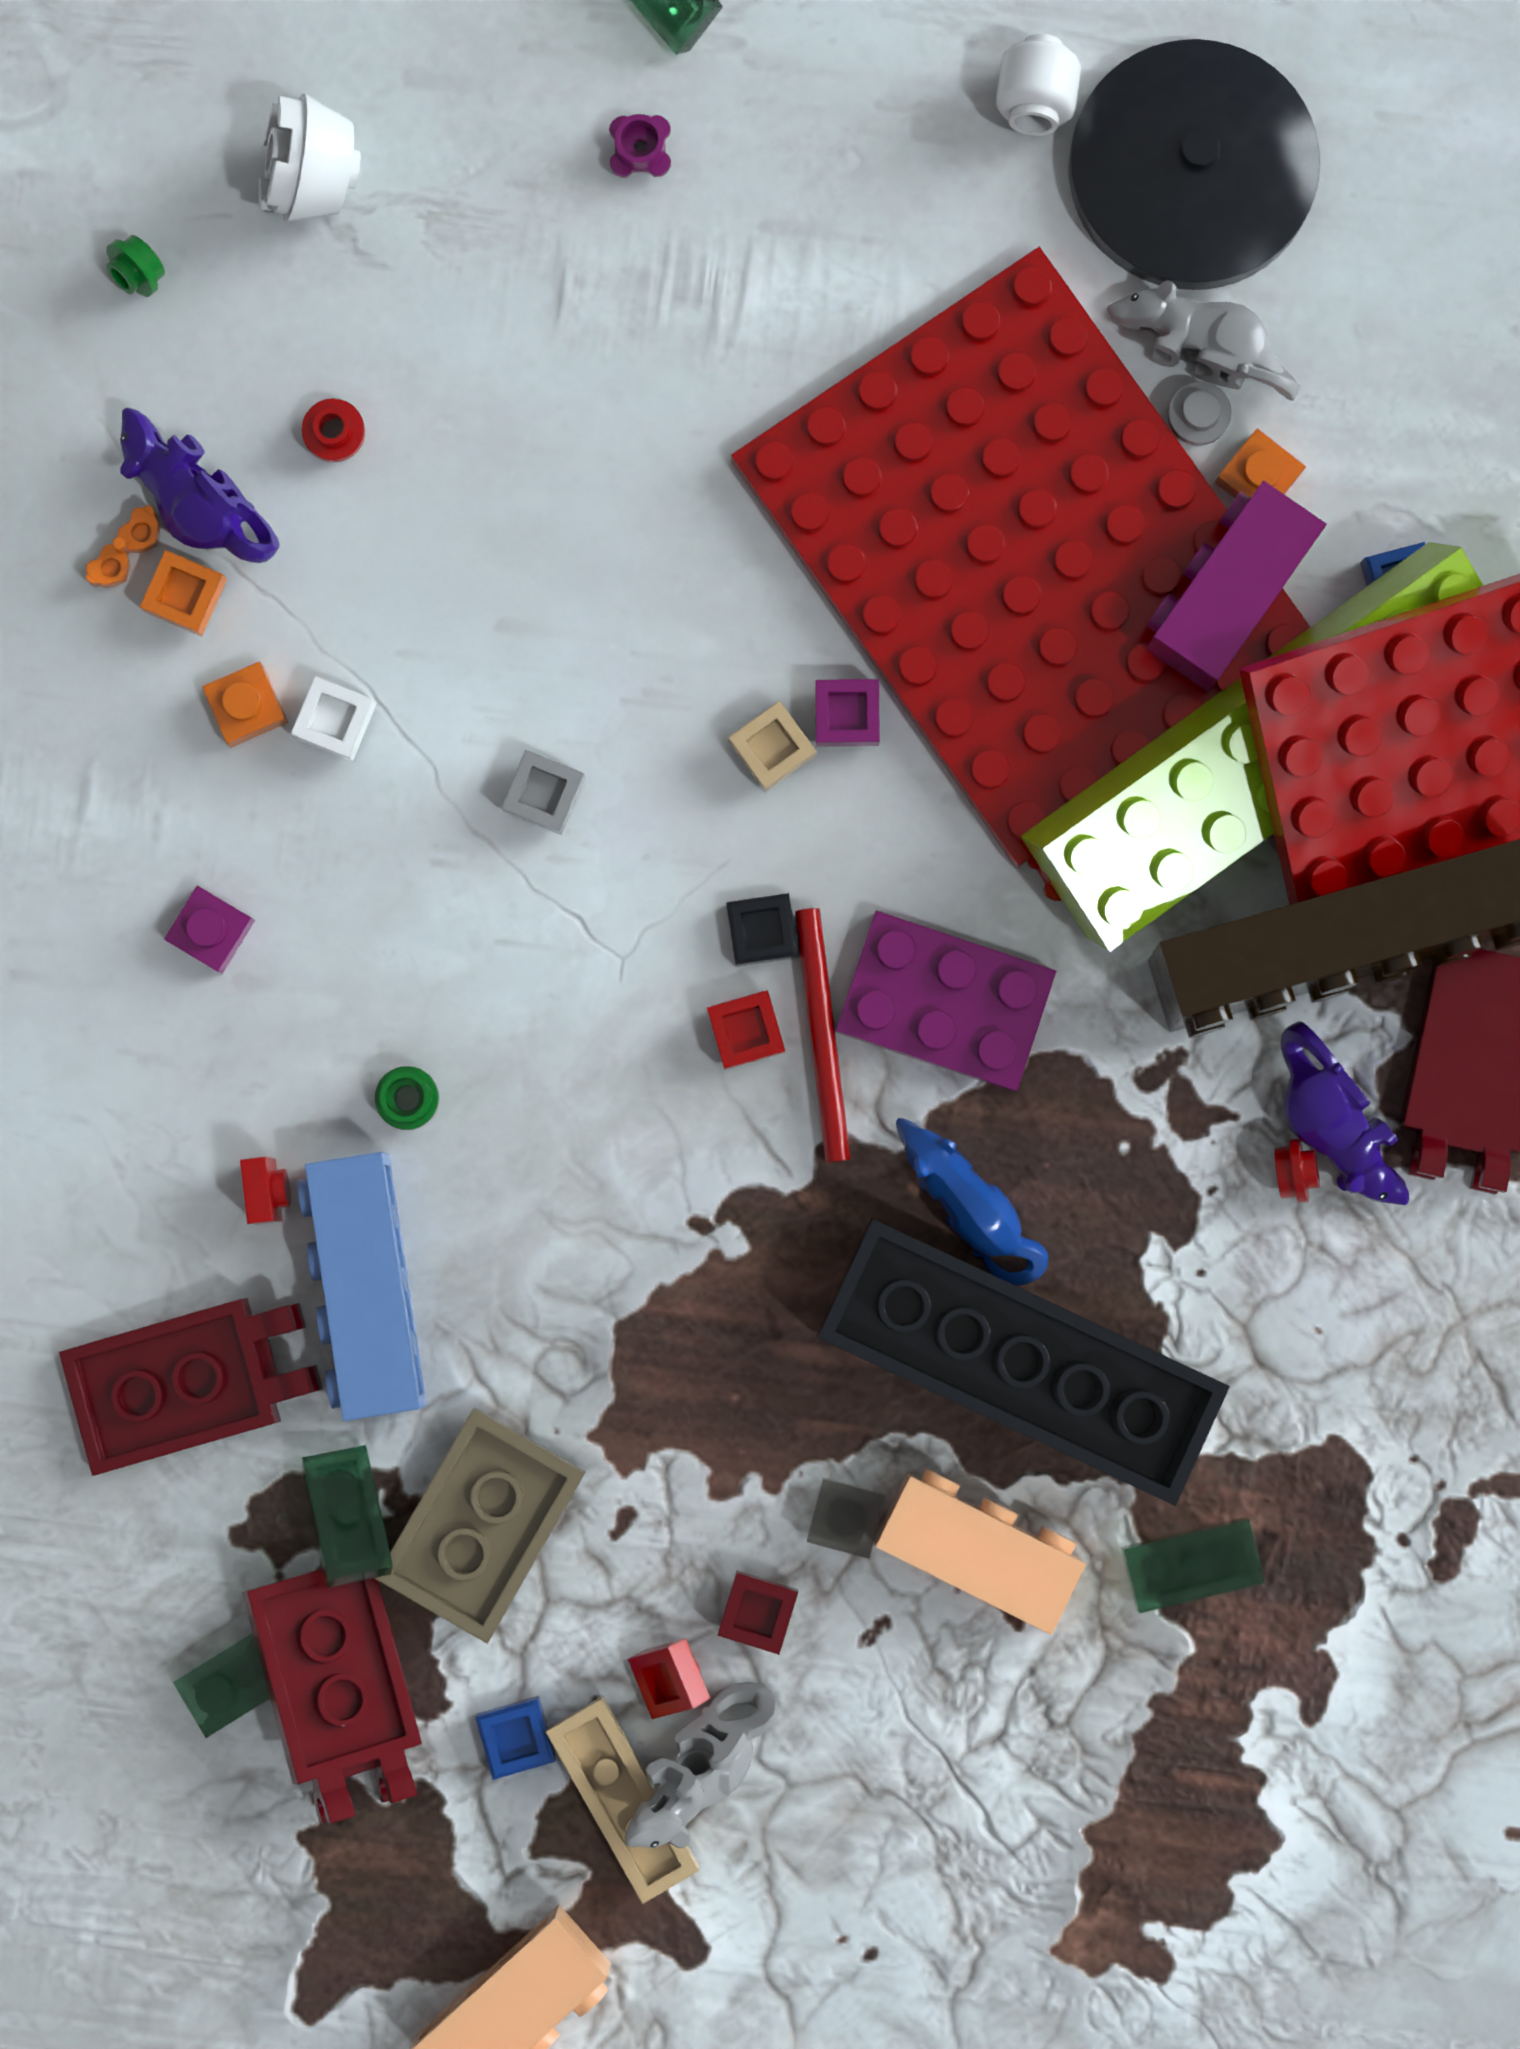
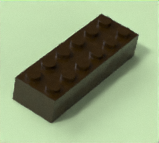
(1339, 938)

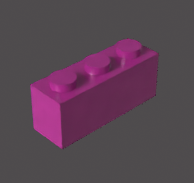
(1232, 584)

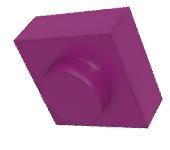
(847, 712)
(209, 929)

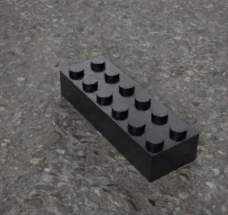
(1023, 1361)

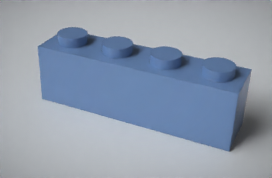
(364, 1286)

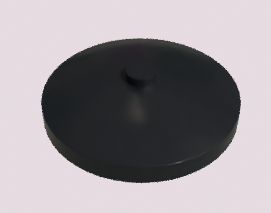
(1194, 164)

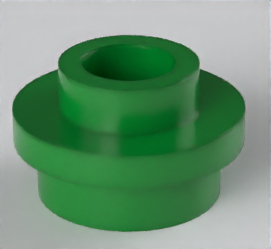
(134, 266)
(387, 1093)

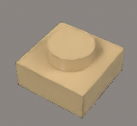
(772, 746)

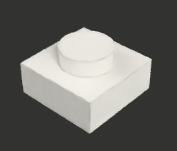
(333, 718)

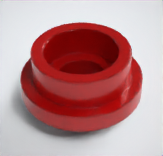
(336, 448)
(1296, 1171)

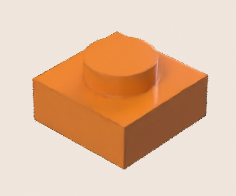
(1258, 461)
(183, 593)
(245, 704)

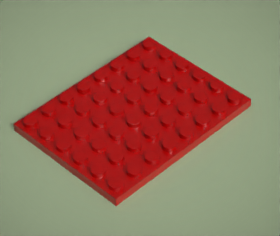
(1000, 536)

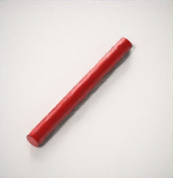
(822, 1035)

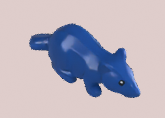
(974, 1208)

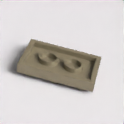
(481, 1525)

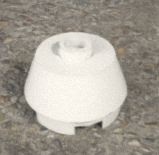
(307, 159)

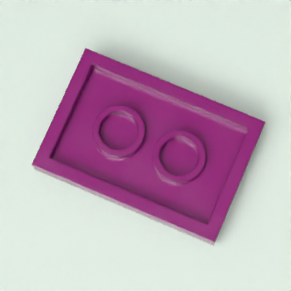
(946, 1001)

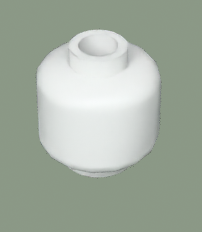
(1038, 85)

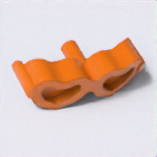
(136, 537)

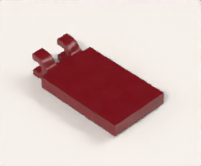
(1468, 1070)
(181, 1383)
(334, 1687)

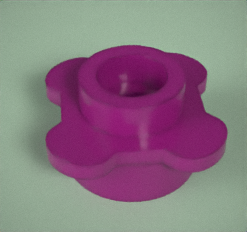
(637, 128)

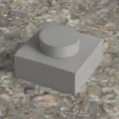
(543, 792)

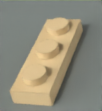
(613, 1788)

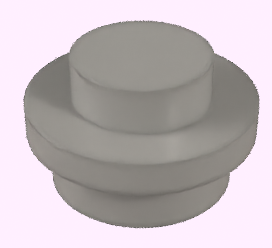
(1199, 413)

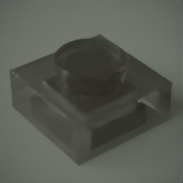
(845, 1517)

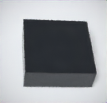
(762, 930)

